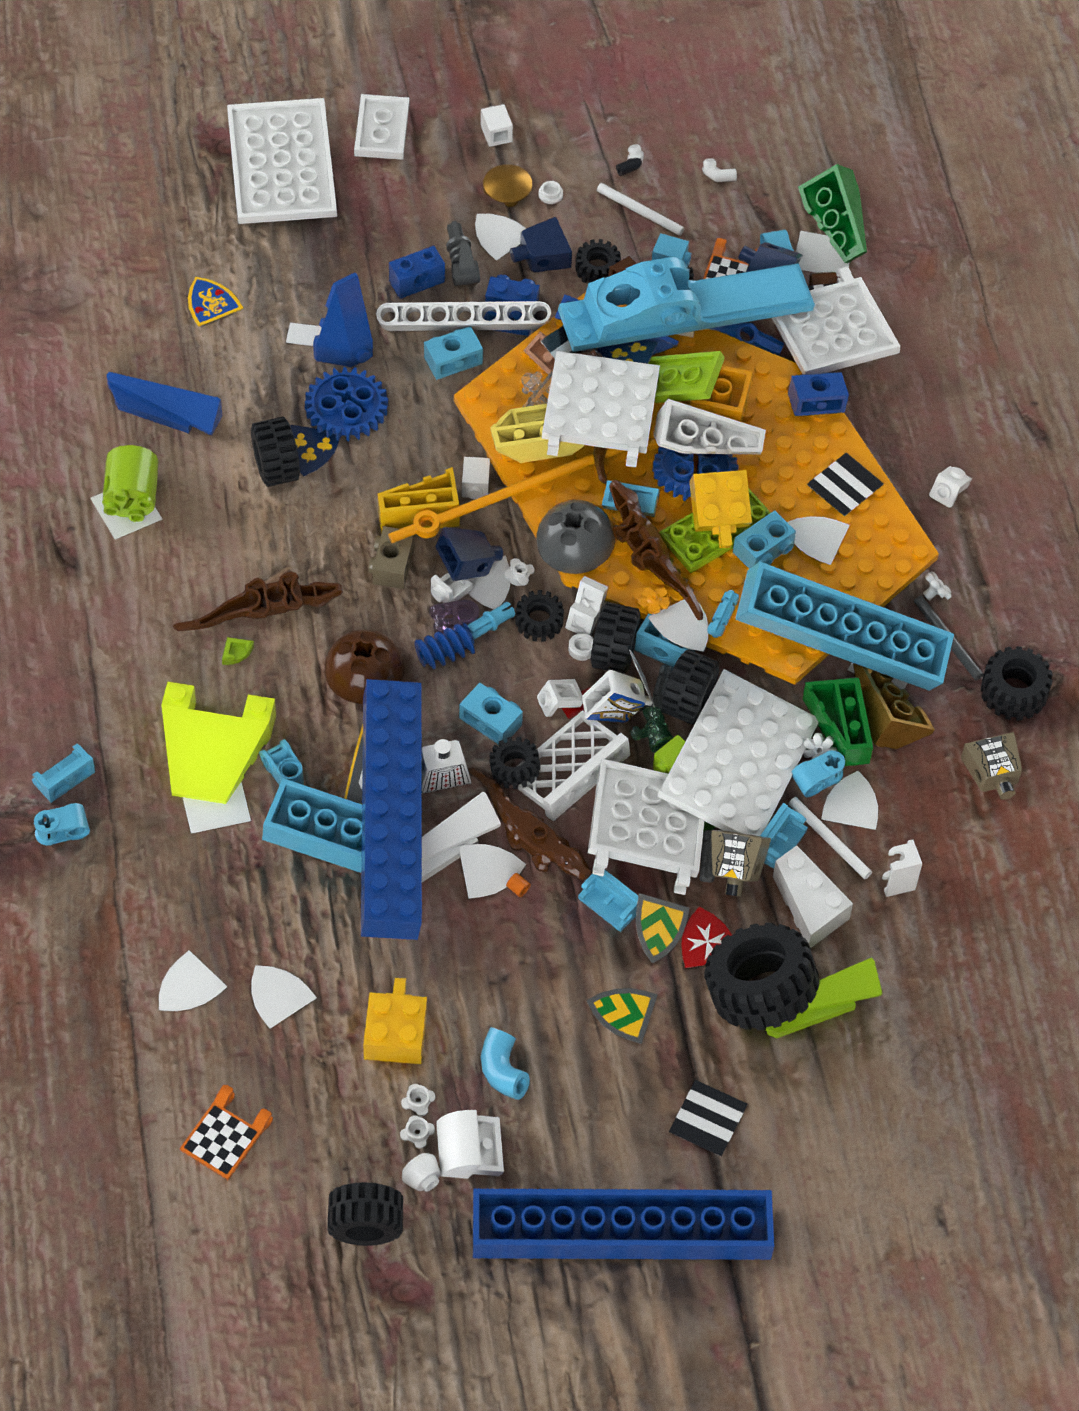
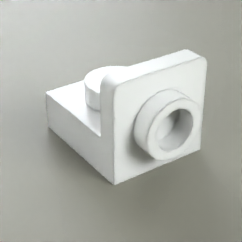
(559, 694)

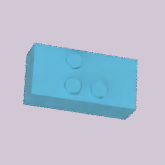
(315, 824)

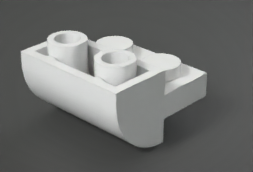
(469, 1145)

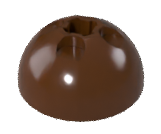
(358, 658)

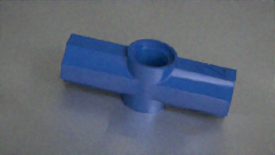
(757, 337)

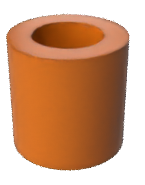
(518, 885)

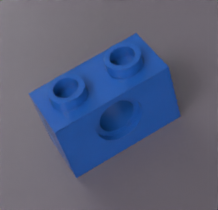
(416, 272)
(818, 394)

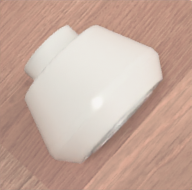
(422, 1172)

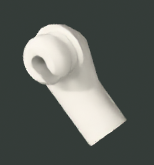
(717, 174)

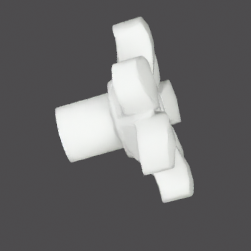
(936, 587)
(818, 746)

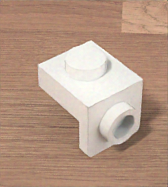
(949, 485)
(447, 590)

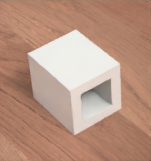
(496, 125)
(475, 477)

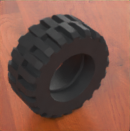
(765, 1000)

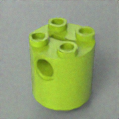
(130, 482)

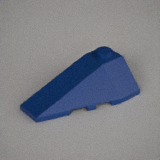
(345, 329)

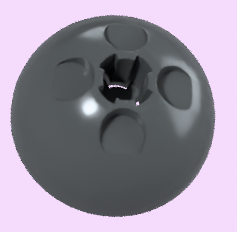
(575, 548)

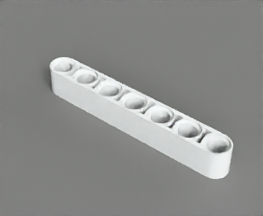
(453, 310)

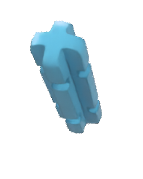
(723, 614)

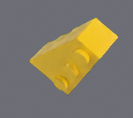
(401, 504)

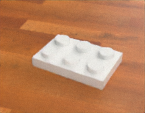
(381, 126)

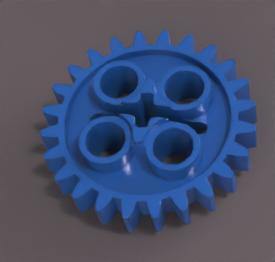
(347, 410)
(676, 469)

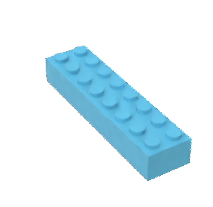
(844, 626)

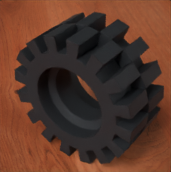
(592, 252)
(539, 628)
(514, 750)

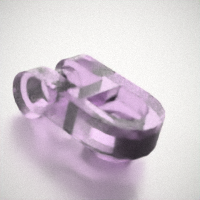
(461, 611)

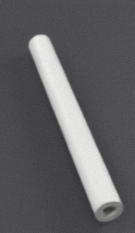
(640, 209)
(831, 838)

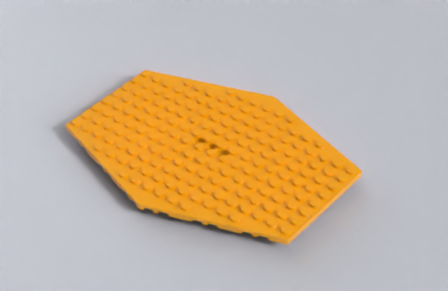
(875, 559)

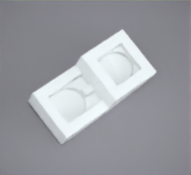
(587, 606)

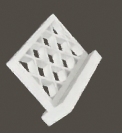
(582, 780)

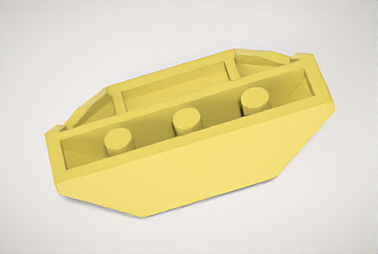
(520, 435)

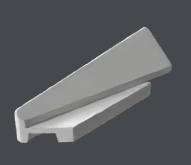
(459, 829)

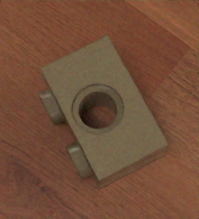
(391, 571)

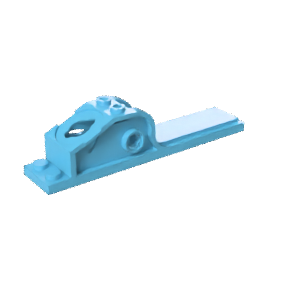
(667, 303)

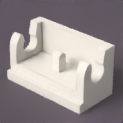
(905, 872)

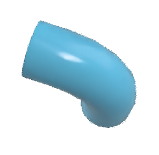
(497, 1065)

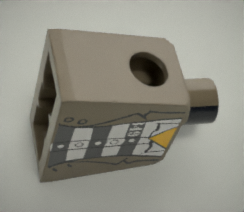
(994, 763)
(738, 858)

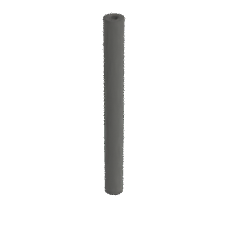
(956, 647)

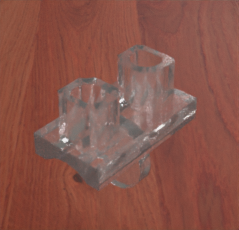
(533, 384)

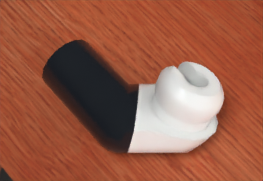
(633, 161)

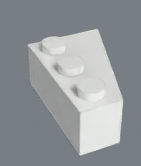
(811, 896)

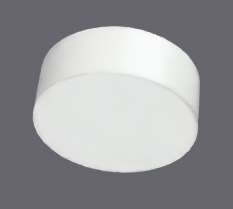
(580, 646)

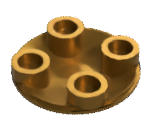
(507, 184)

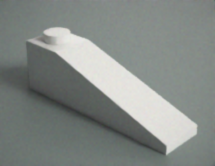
(703, 432)

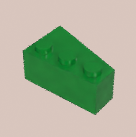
(842, 716)

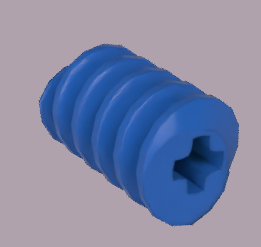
(445, 645)

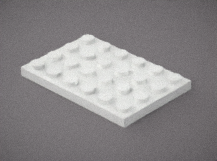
(281, 161)
(738, 757)

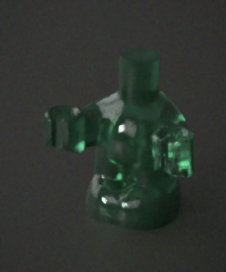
(655, 729)

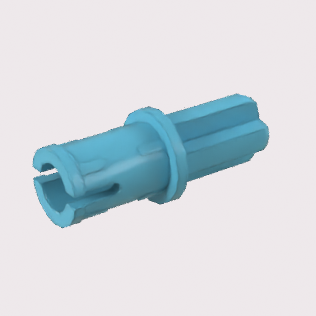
(491, 620)

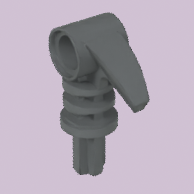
(463, 266)

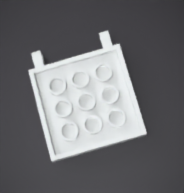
(840, 330)
(600, 404)
(640, 827)

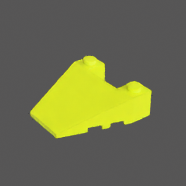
(209, 749)

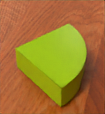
(236, 650)

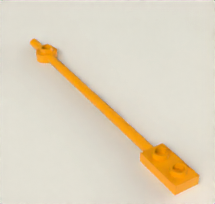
(435, 520)

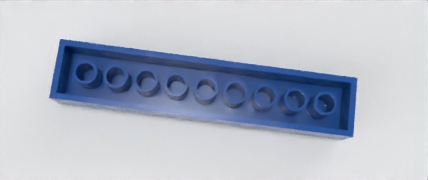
(391, 810)
(623, 1224)

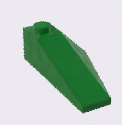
(837, 208)

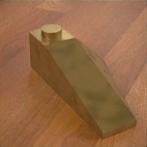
(889, 713)

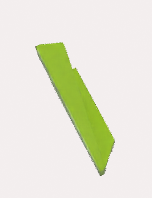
(835, 997)

